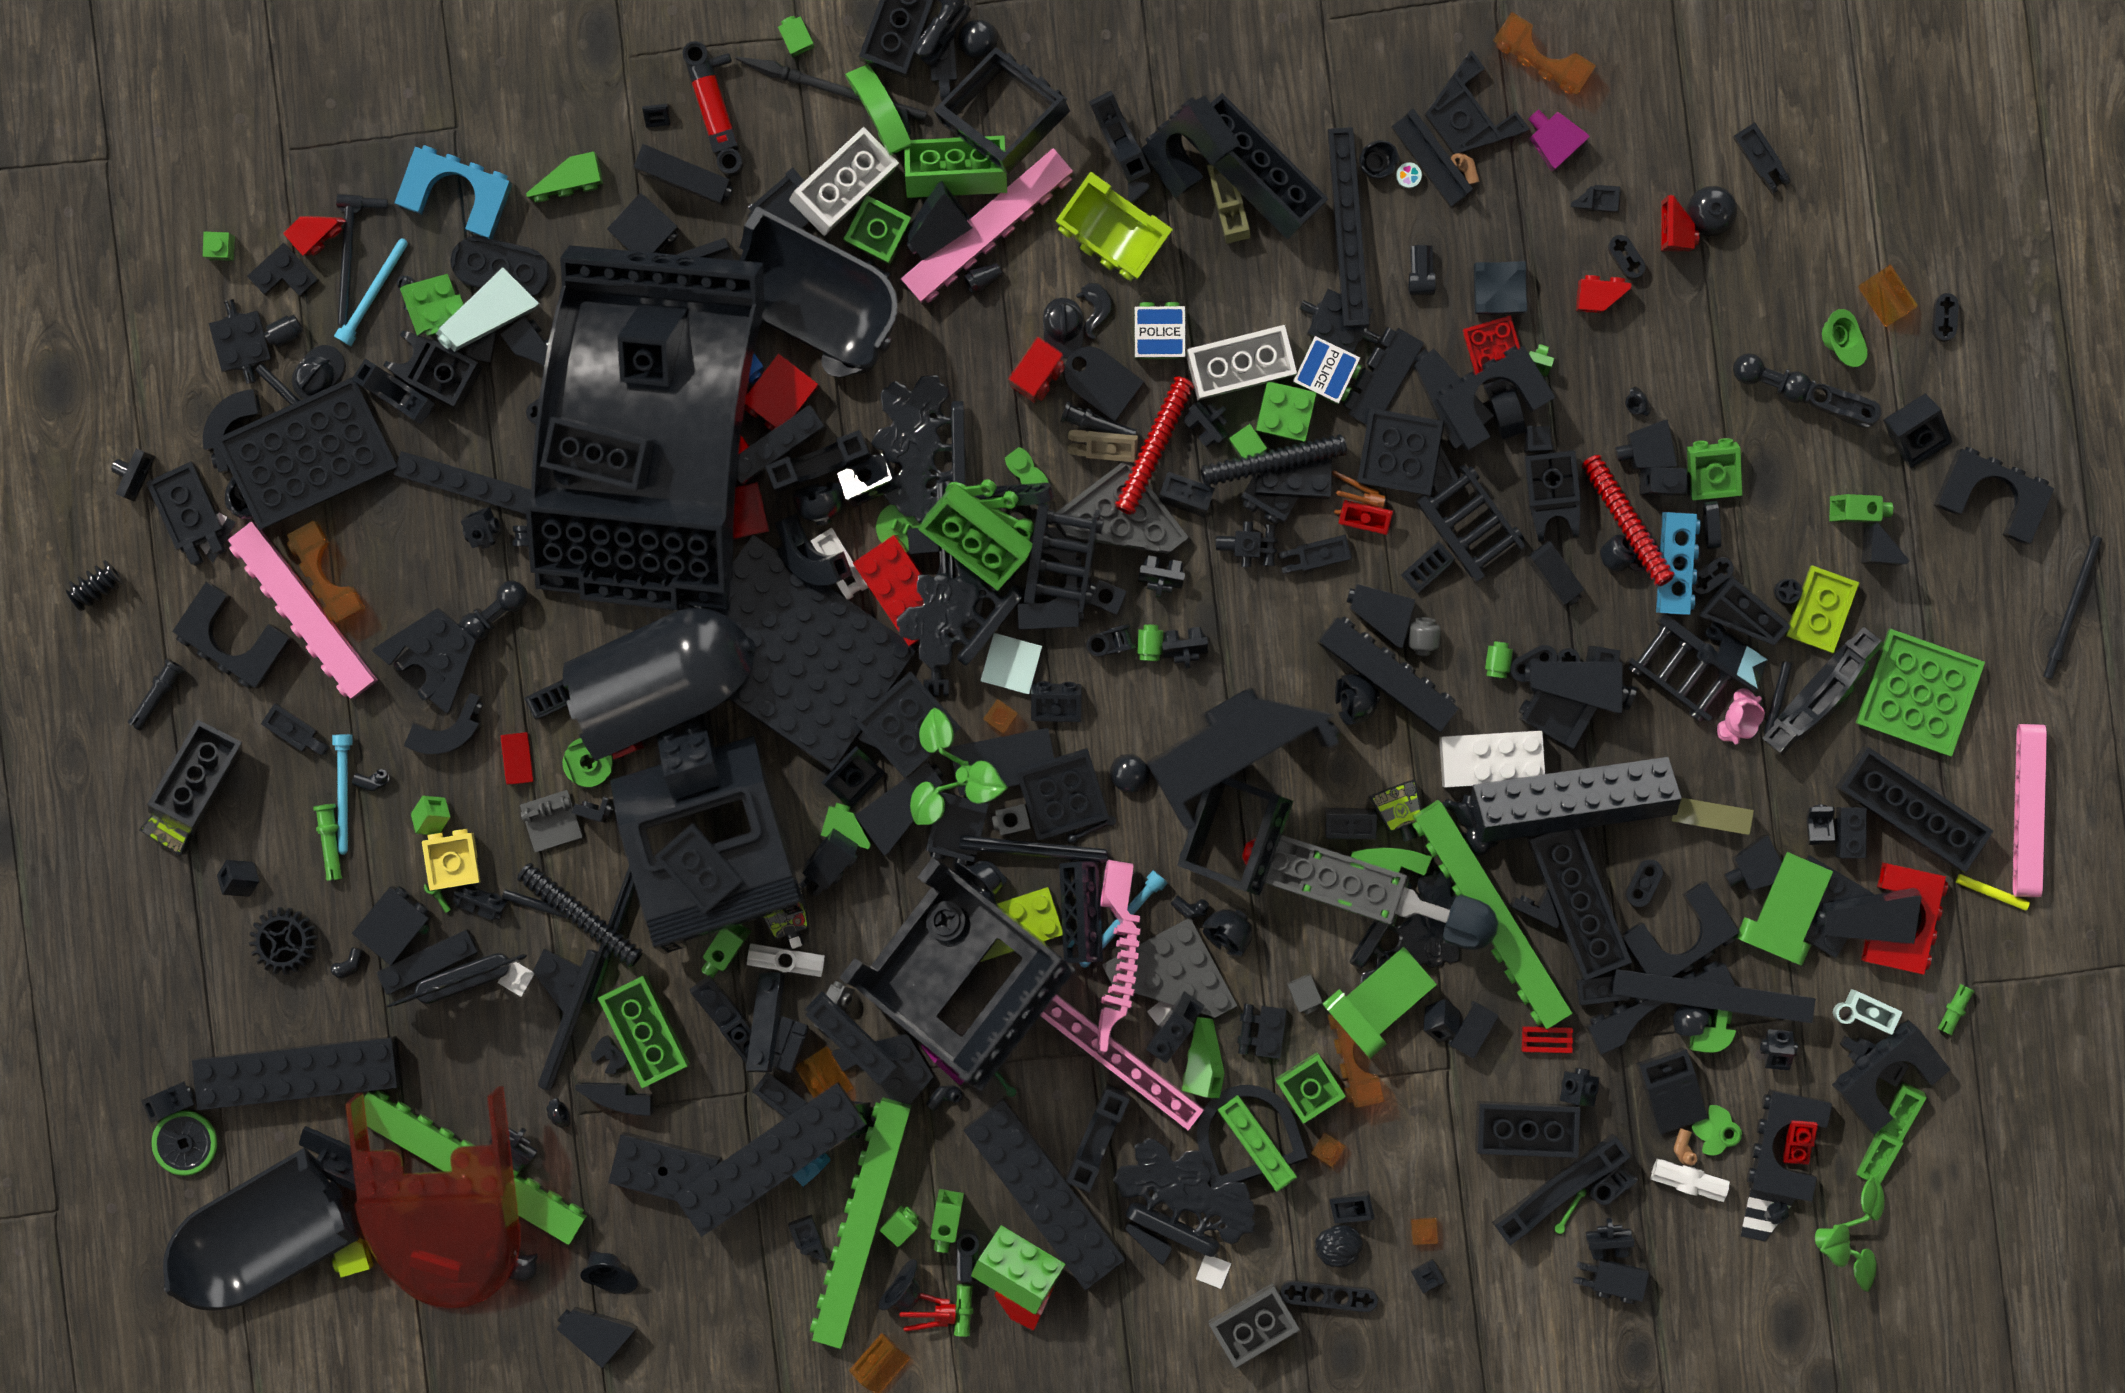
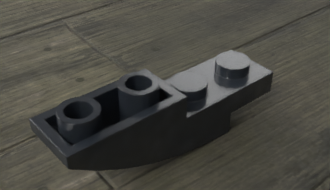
(724, 1014)

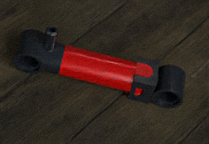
(712, 105)

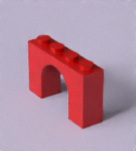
(1904, 955)

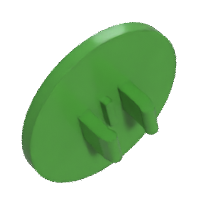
(892, 522)

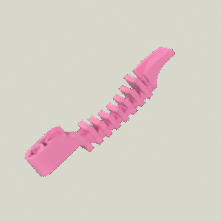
(1116, 897)

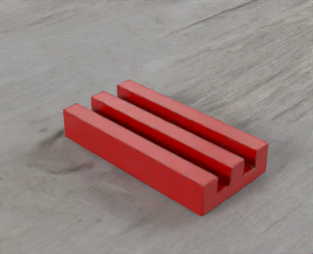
(1568, 1040)

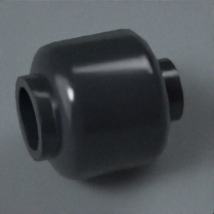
(1617, 553)

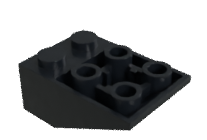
(1672, 1090)

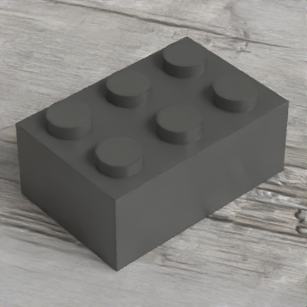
(1253, 1325)

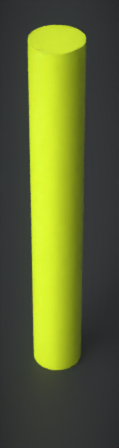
(1992, 892)

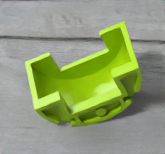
(1112, 228)

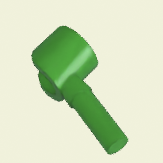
(438, 895)

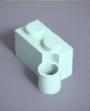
(1869, 1011)

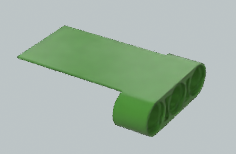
(1788, 910)
(1380, 1000)

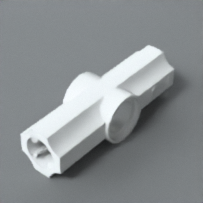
(769, 956)
(1690, 1180)

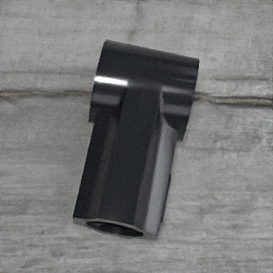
(1422, 275)
(967, 1257)

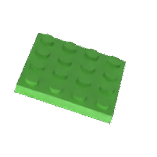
(1920, 692)

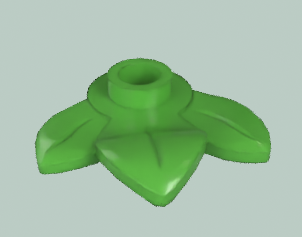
(1713, 1130)

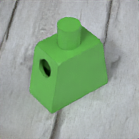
(1859, 508)
(727, 941)
(946, 1213)

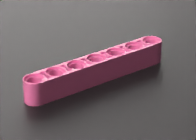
(2029, 810)

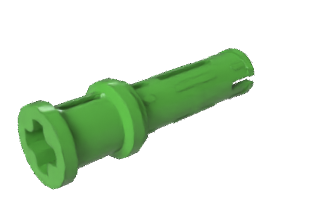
(327, 829)

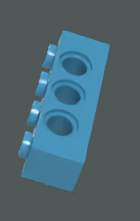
(1671, 525)

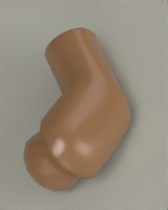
(1466, 165)
(1682, 1148)

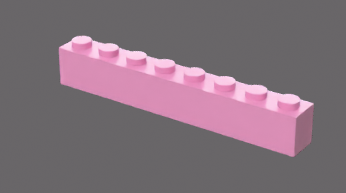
(988, 225)
(302, 610)
(1123, 1063)

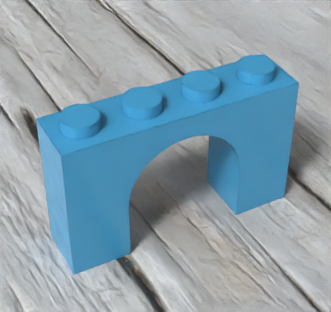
(428, 167)

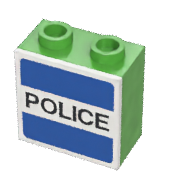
(1159, 331)
(1327, 371)

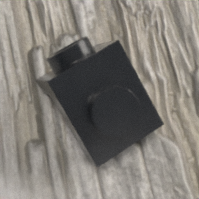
(1820, 825)

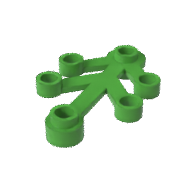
(1009, 500)

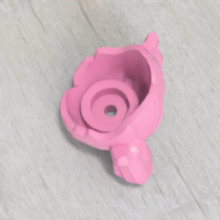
(1742, 717)

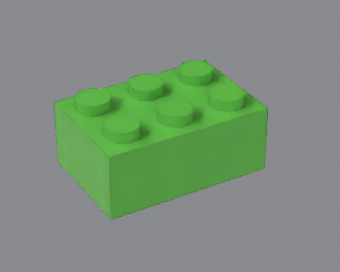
(1018, 1269)

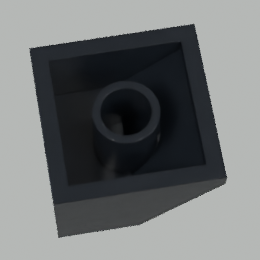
(1918, 430)

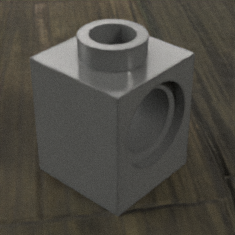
(1021, 813)
(1305, 994)

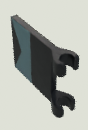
(1733, 657)

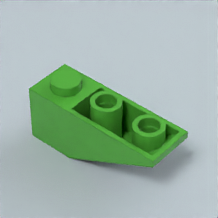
(573, 174)
(1204, 1066)

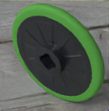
(169, 1150)

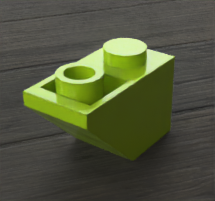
(353, 1258)

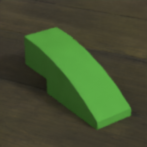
(1394, 858)

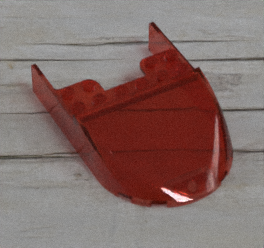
(440, 1233)

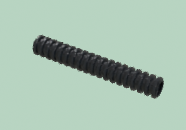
(1273, 460)
(579, 915)

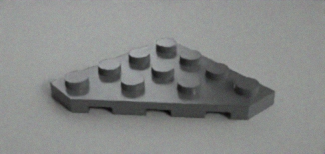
(1148, 529)
(1175, 964)

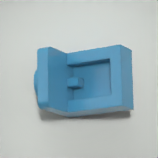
(808, 1172)

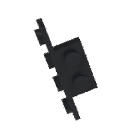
(333, 1155)

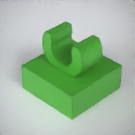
(1541, 360)

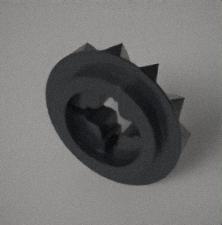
(935, 919)

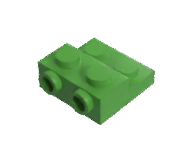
(431, 303)
(1714, 469)

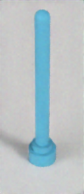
(347, 332)
(342, 744)
(1153, 884)

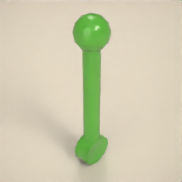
(1559, 1228)

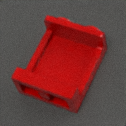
(779, 393)

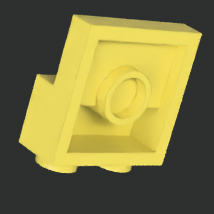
(451, 860)

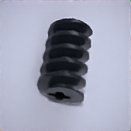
(94, 586)

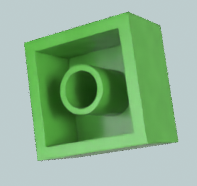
(877, 230)
(1285, 412)
(1310, 1087)

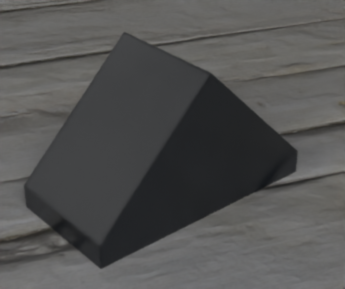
(1352, 1207)

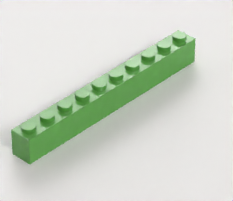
(1509, 941)
(436, 1147)
(861, 1222)

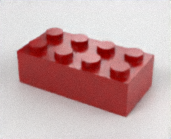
(1036, 371)
(891, 578)

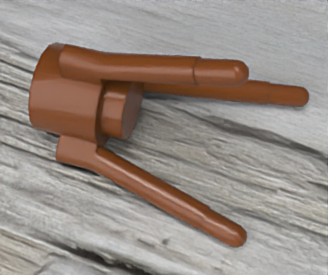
(1371, 498)

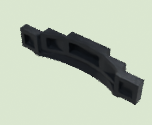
(1824, 692)

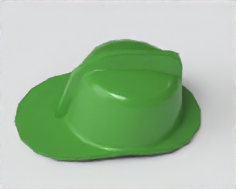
(1845, 338)

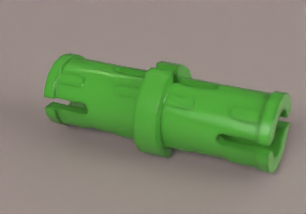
(1955, 1009)
(963, 1310)

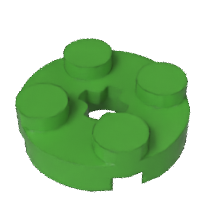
(581, 774)

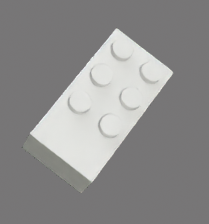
(843, 181)
(1241, 362)
(1490, 757)

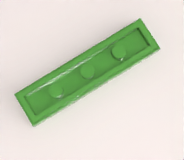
(1257, 1143)

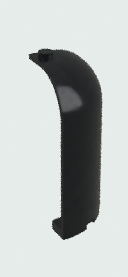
(820, 291)
(656, 678)
(257, 1236)

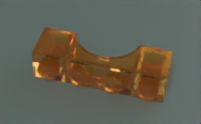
(1569, 72)
(310, 545)
(1363, 1086)

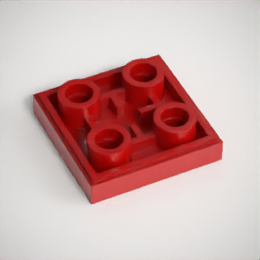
(1489, 341)

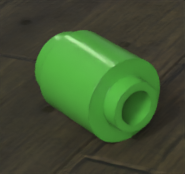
(1150, 642)
(1498, 660)

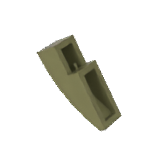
(1229, 207)
(1714, 816)

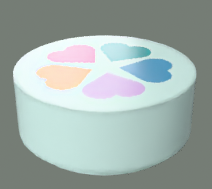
(1408, 175)

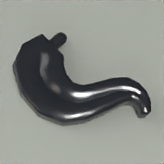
(1101, 301)

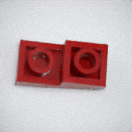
(1799, 1142)

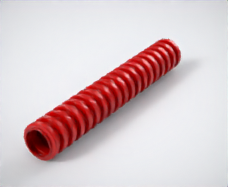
(1154, 445)
(1628, 520)

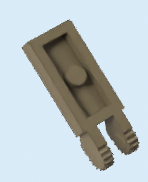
(1104, 445)

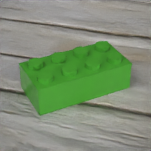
(955, 164)
(975, 536)
(643, 1031)

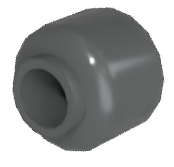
(1424, 636)

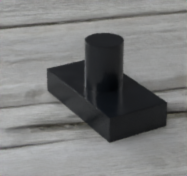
(132, 473)

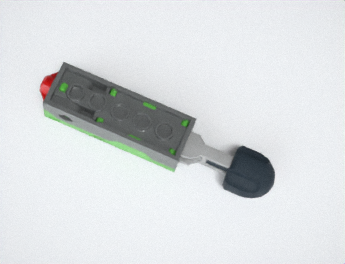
(1372, 891)

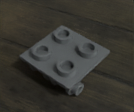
(550, 821)

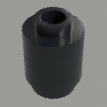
(283, 330)

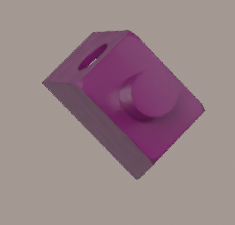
(1555, 138)

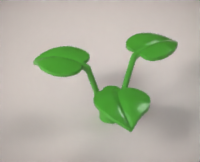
(980, 778)
(1836, 1241)

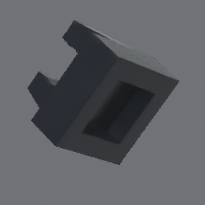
(1427, 1276)

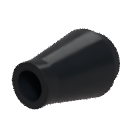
(982, 277)

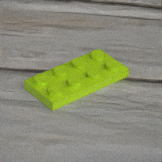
(1033, 911)

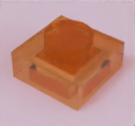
(1000, 716)
(1328, 1149)
(1424, 1231)

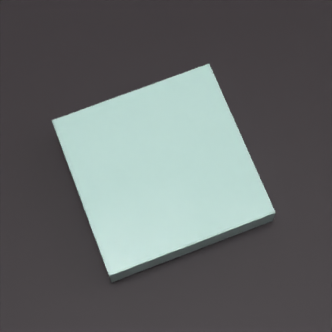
(1011, 663)

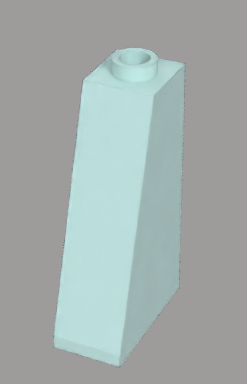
(488, 310)

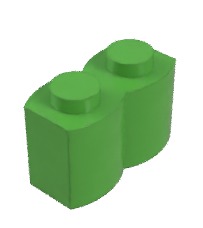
(1023, 468)

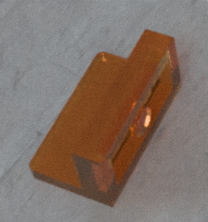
(1887, 296)
(822, 1072)
(879, 1364)

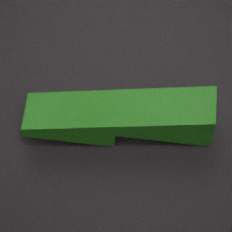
(1889, 1139)

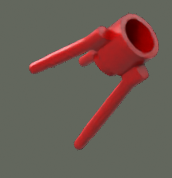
(943, 1314)

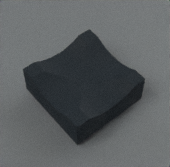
(1500, 287)

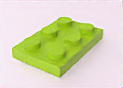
(1822, 609)

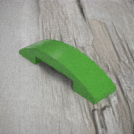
(880, 108)

